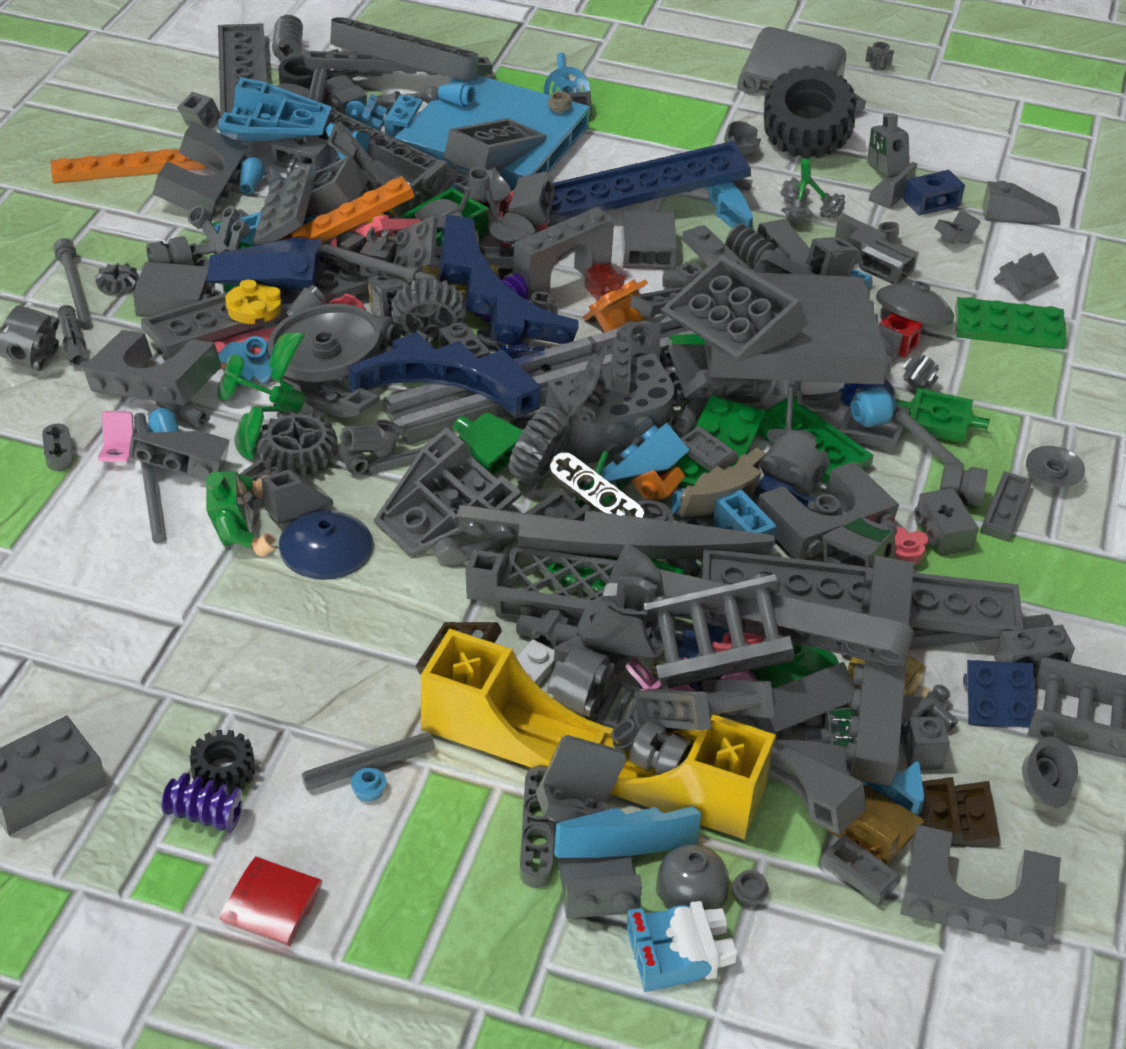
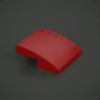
(271, 900)

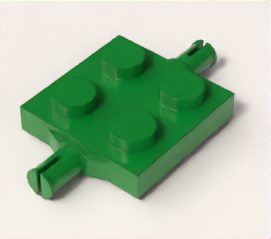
(943, 414)

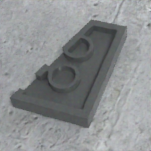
(427, 186)

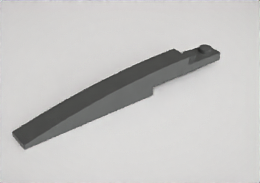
(608, 534)

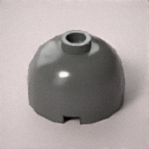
(693, 875)

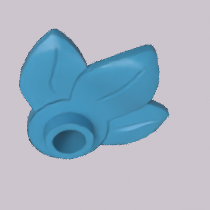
(254, 365)

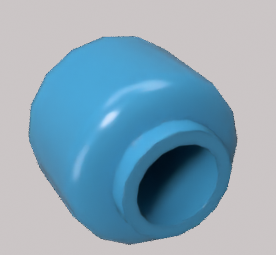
(873, 407)

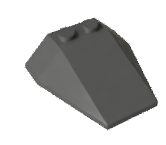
(430, 492)

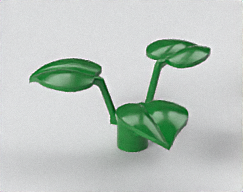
(283, 396)

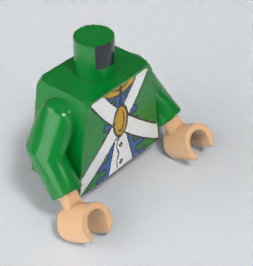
(231, 510)

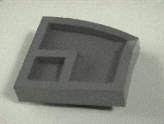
(881, 436)

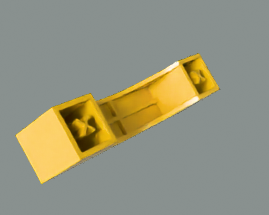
(489, 702)

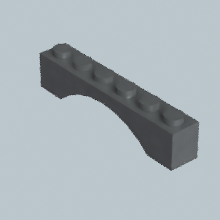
(828, 794)

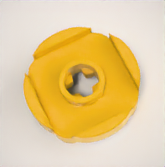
(253, 302)

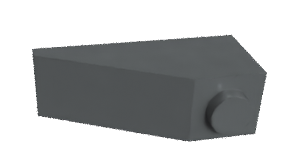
(1014, 204)

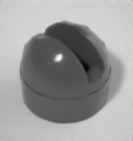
(891, 229)

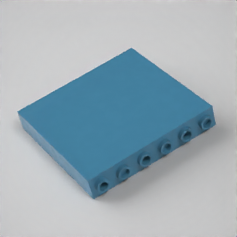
(494, 102)

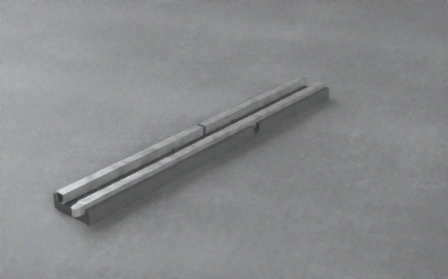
(434, 406)

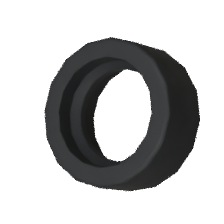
(292, 70)

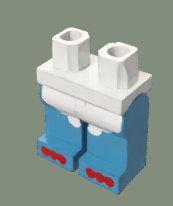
(678, 945)

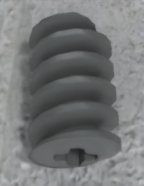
(287, 37)
(747, 244)

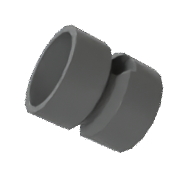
(174, 252)
(967, 484)
(654, 738)

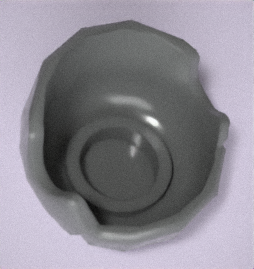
(744, 137)

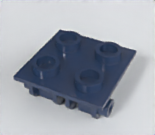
(999, 693)

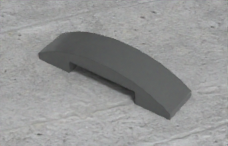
(334, 400)

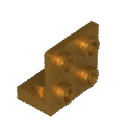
(882, 827)

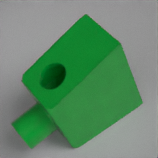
(488, 440)

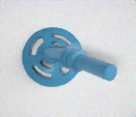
(561, 78)

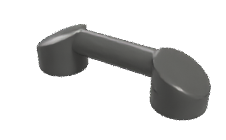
(452, 554)

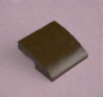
(961, 809)

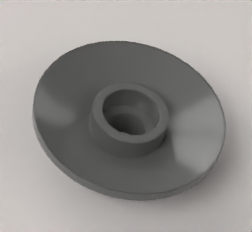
(1055, 466)

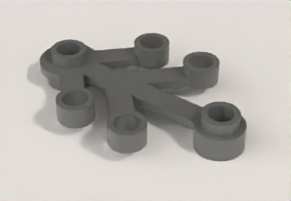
(202, 219)

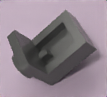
(960, 230)

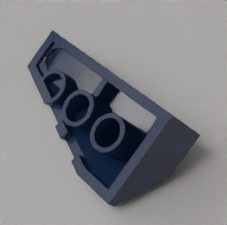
(278, 264)

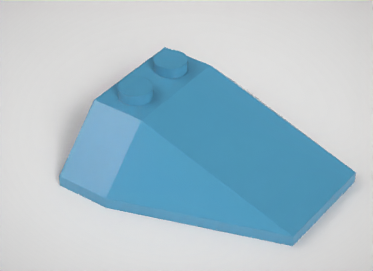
(271, 113)

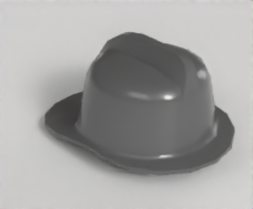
(1051, 771)

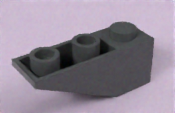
(182, 452)

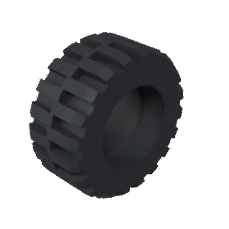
(809, 88)

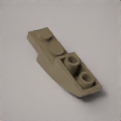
(702, 497)

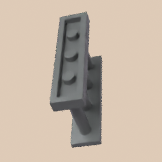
(713, 664)
(1087, 685)
(694, 709)

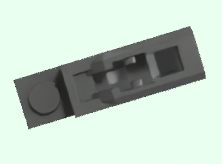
(877, 255)

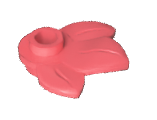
(910, 545)

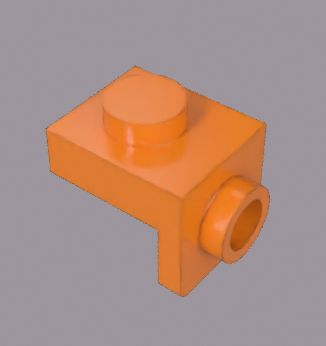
(658, 486)

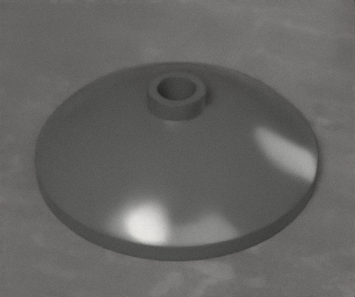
(916, 303)

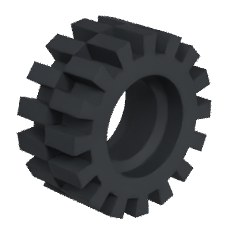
(223, 747)

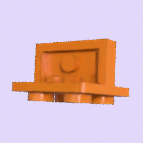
(614, 307)

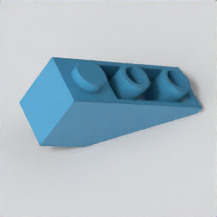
(657, 453)

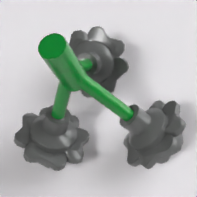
(796, 194)

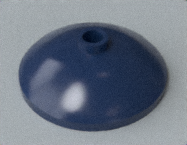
(325, 544)

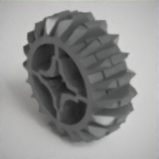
(427, 307)
(298, 443)
(539, 444)

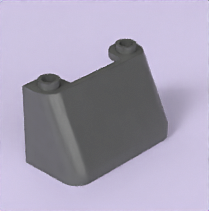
(783, 50)

